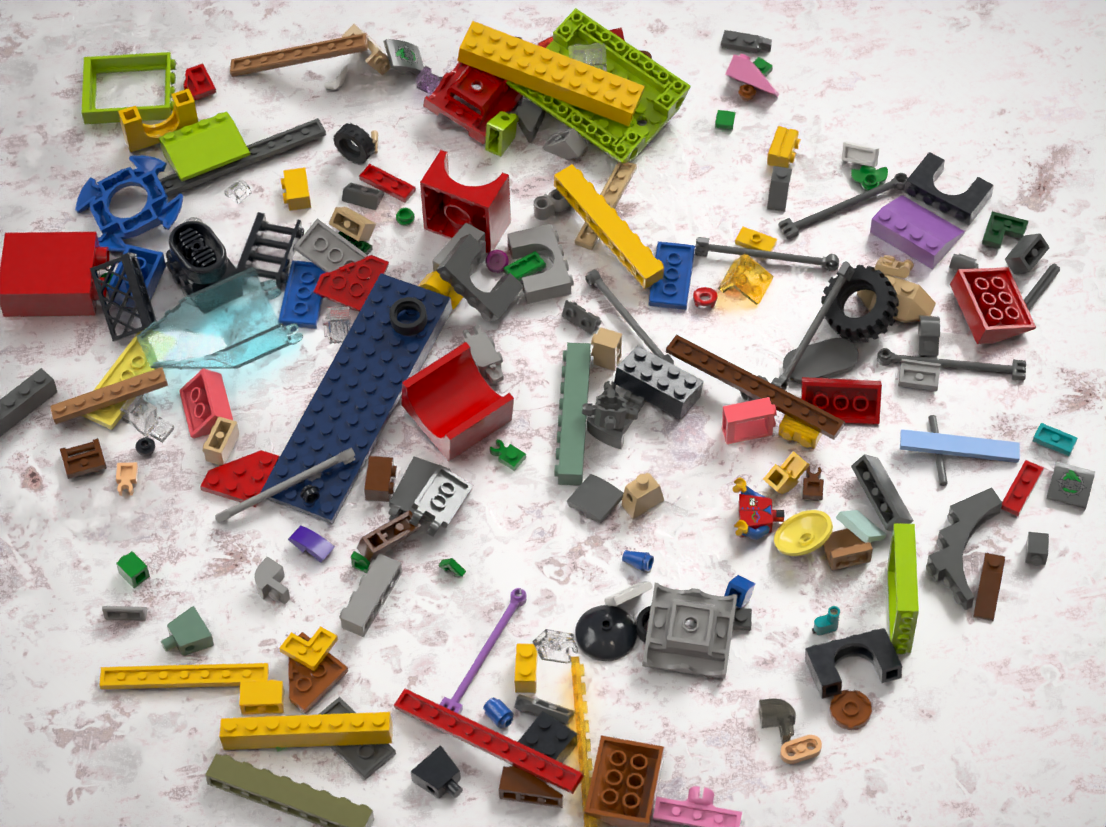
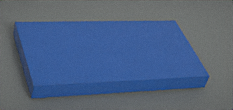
(674, 287)
(299, 301)

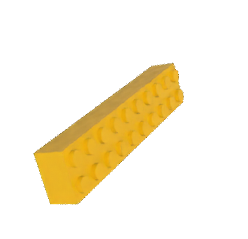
(550, 73)

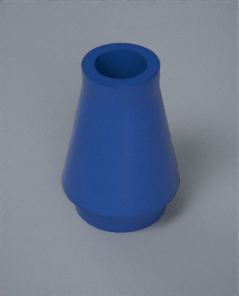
(639, 560)

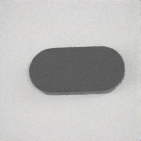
(824, 359)

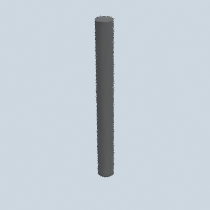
(939, 457)

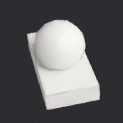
(860, 154)

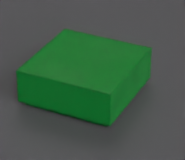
(725, 119)

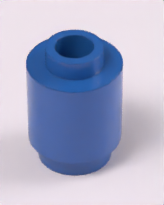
(498, 712)

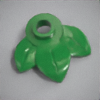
(869, 176)

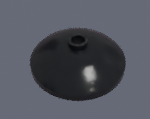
(606, 642)

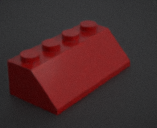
(845, 398)

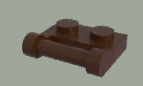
(83, 463)

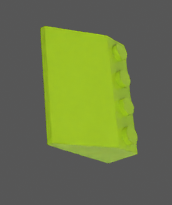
(203, 146)

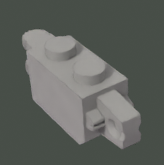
(484, 354)

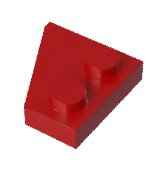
(199, 82)

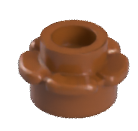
(746, 92)

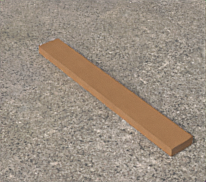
(299, 54)

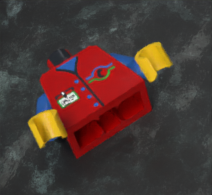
(755, 512)

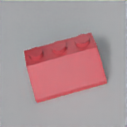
(204, 401)

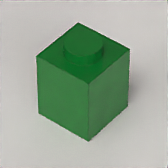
(132, 569)

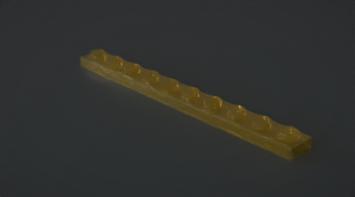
(582, 728)

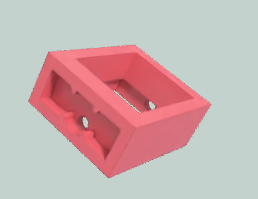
(746, 412)

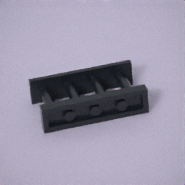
(256, 240)

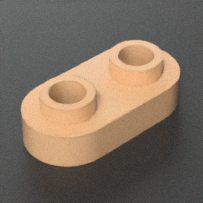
(800, 750)

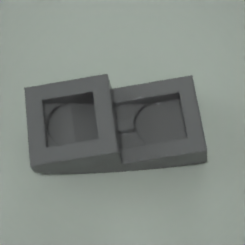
(610, 437)

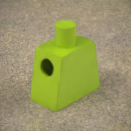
(500, 132)

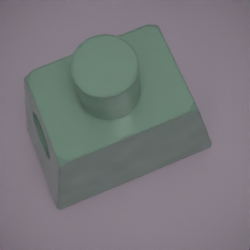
(188, 633)

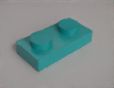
(1055, 439)

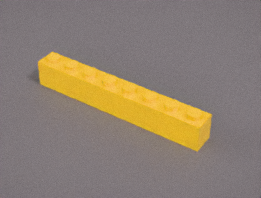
(609, 226)
(306, 730)

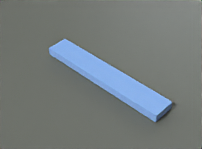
(959, 446)

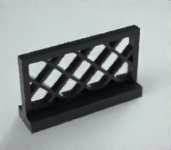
(137, 288)

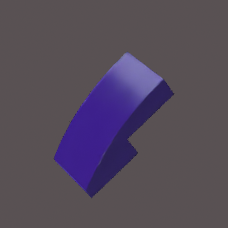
(312, 542)

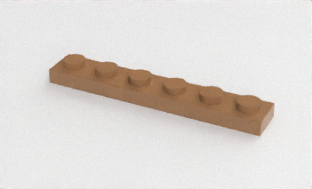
(109, 395)

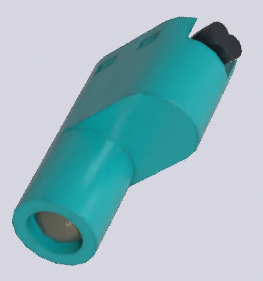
(827, 623)

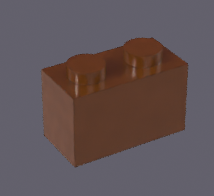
(379, 479)

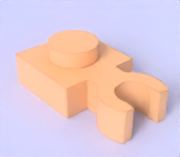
(126, 476)

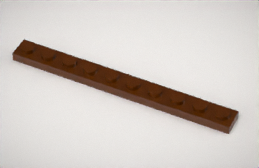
(755, 386)

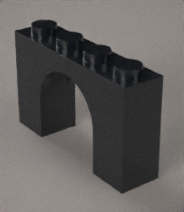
(962, 207)
(872, 645)

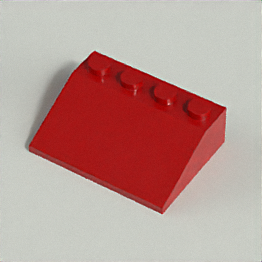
(991, 304)

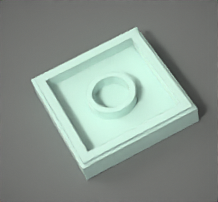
(860, 526)

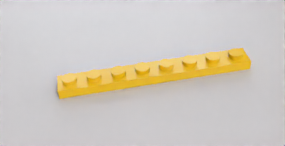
(182, 676)

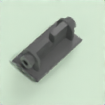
(580, 317)

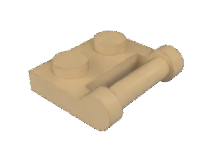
(893, 267)

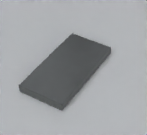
(361, 758)

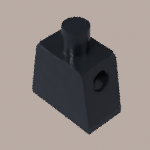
(438, 774)

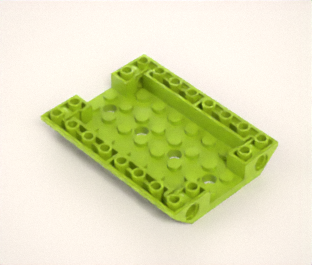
(659, 102)

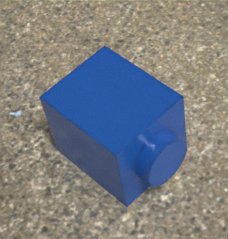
(742, 588)

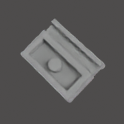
(919, 374)

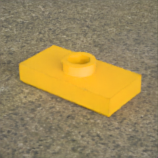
(755, 240)

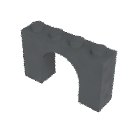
(456, 272)

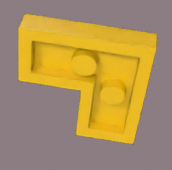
(312, 652)

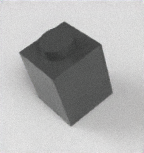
(1037, 548)

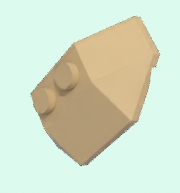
(911, 296)

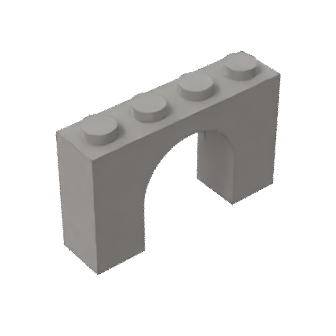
(544, 241)

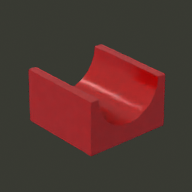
(451, 204)
(455, 403)

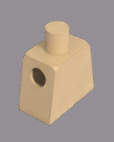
(641, 495)

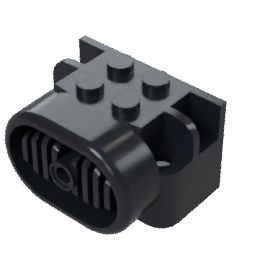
(197, 257)

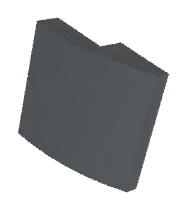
(595, 498)

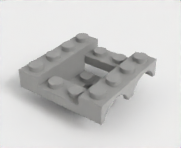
(687, 650)

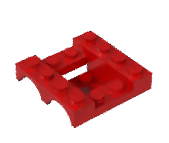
(490, 99)

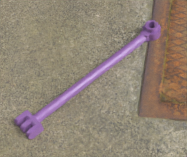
(515, 602)

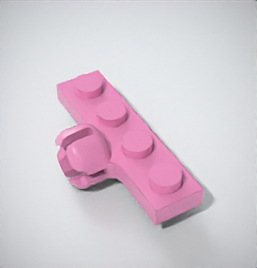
(695, 811)

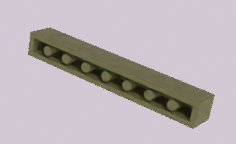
(285, 794)

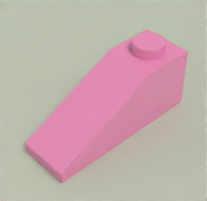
(746, 72)

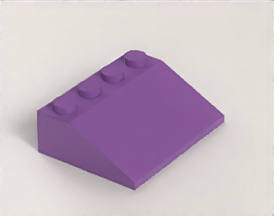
(915, 231)

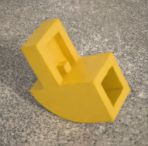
(436, 284)
(786, 476)

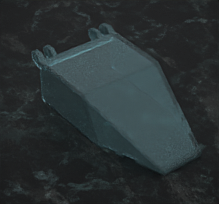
(219, 327)

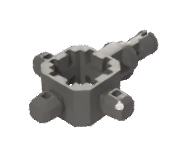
(610, 409)

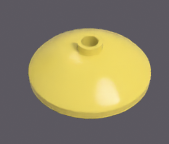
(803, 533)

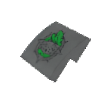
(403, 56)
(1071, 484)

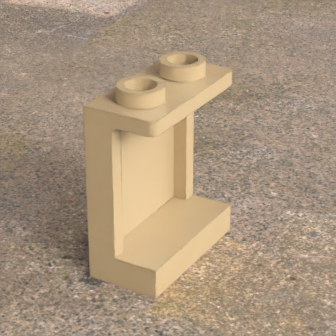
(378, 58)

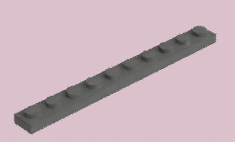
(258, 151)

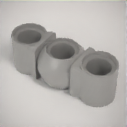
(546, 205)

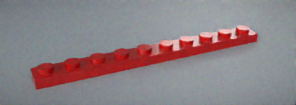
(489, 741)

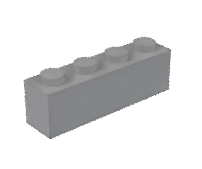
(370, 595)

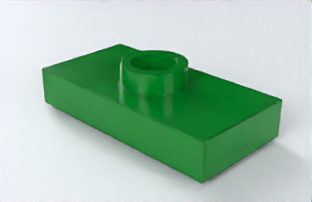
(525, 266)

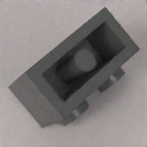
(1027, 253)

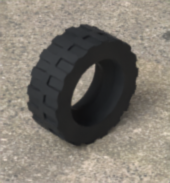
(353, 133)

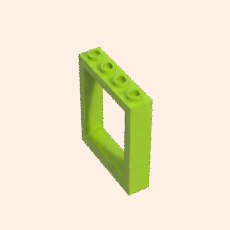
(126, 63)
(902, 587)

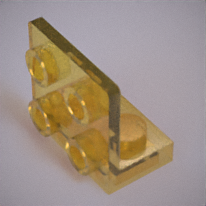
(747, 278)

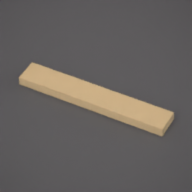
(612, 193)

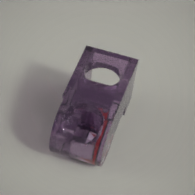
(427, 80)

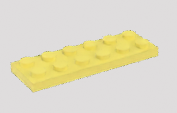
(129, 364)

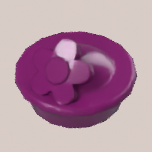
(496, 261)

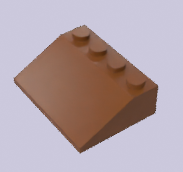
(624, 782)

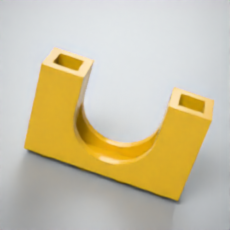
(140, 135)

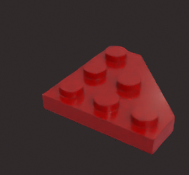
(351, 282)
(240, 477)

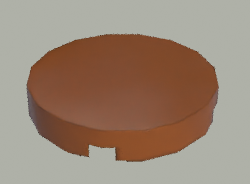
(850, 710)

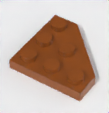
(309, 686)

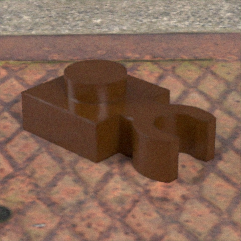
(813, 485)

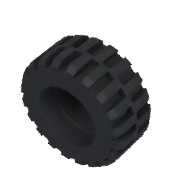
(877, 319)

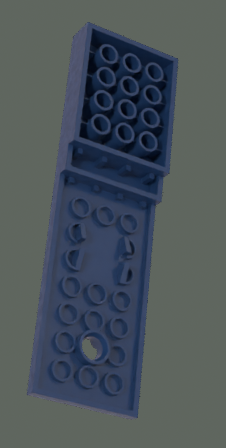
(357, 396)

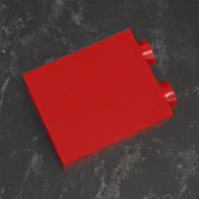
(50, 274)

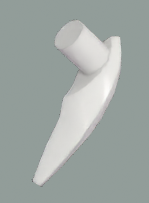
(338, 81)

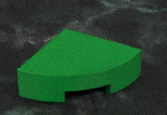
(359, 562)
(452, 565)

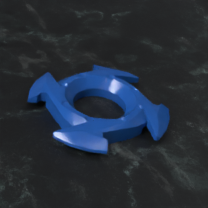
(155, 212)

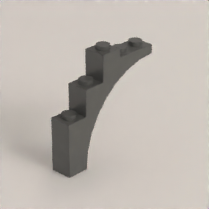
(965, 519)

